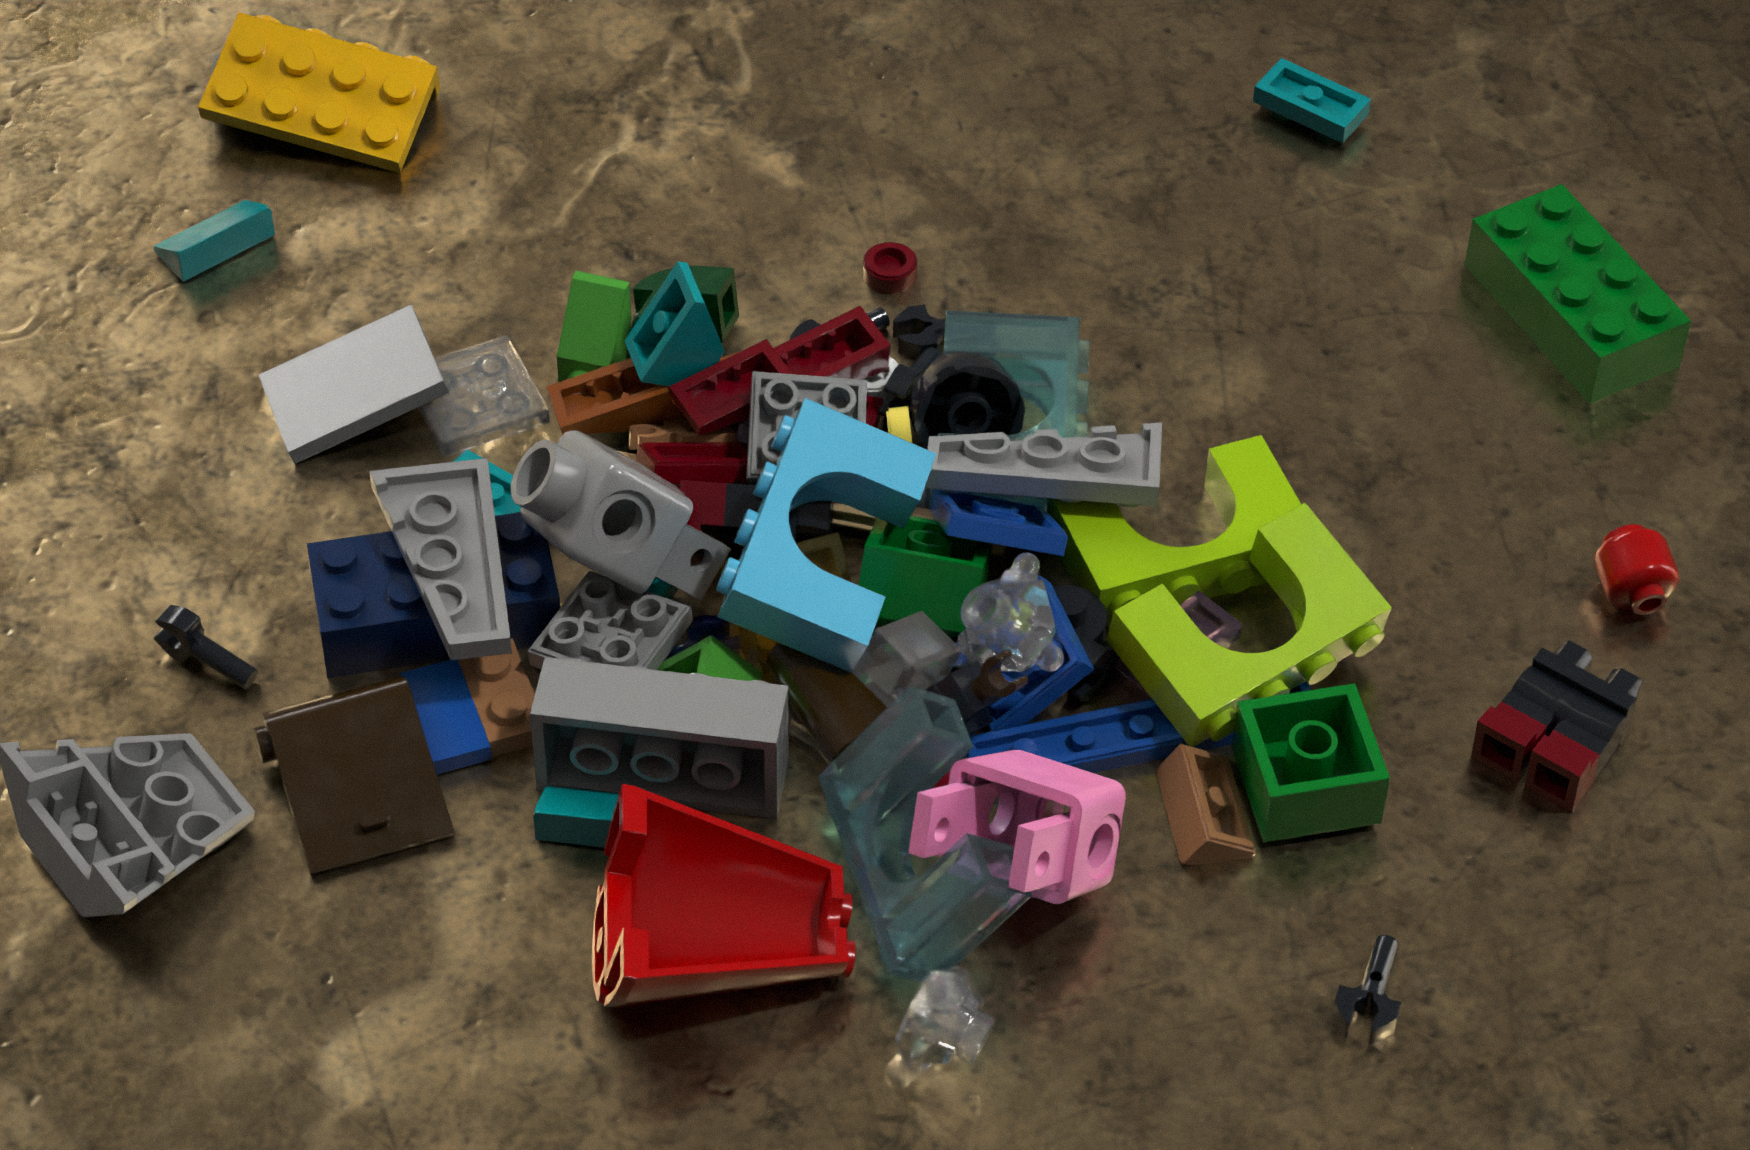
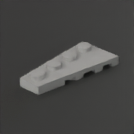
(1044, 465)
(451, 546)

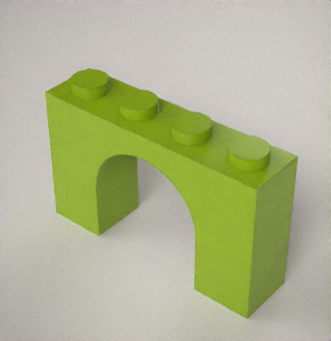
(1122, 565)
(1201, 681)

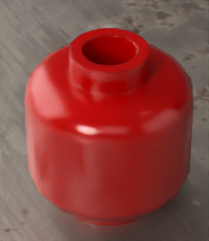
(1636, 569)

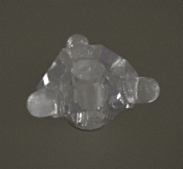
(1013, 617)
(940, 1026)

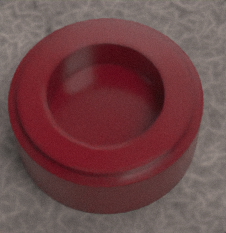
(890, 267)

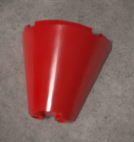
(710, 908)

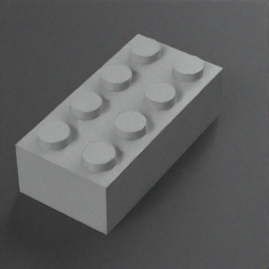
(664, 731)

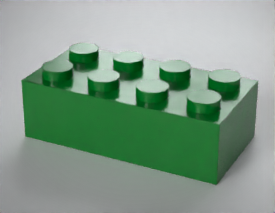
(1576, 293)

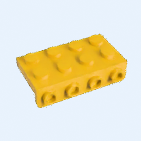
(319, 91)

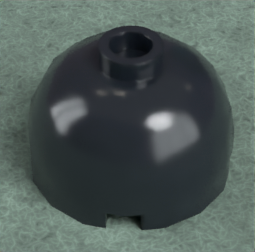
(965, 397)

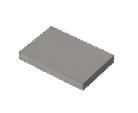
(353, 384)

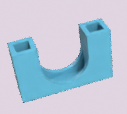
(774, 583)

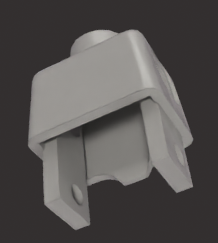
(613, 515)

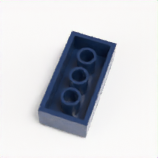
(377, 618)

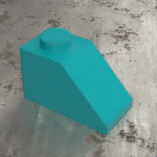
(674, 332)

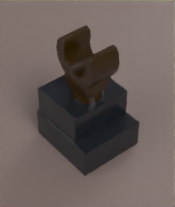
(977, 689)

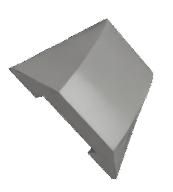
(121, 815)

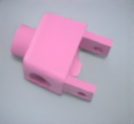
(1054, 851)

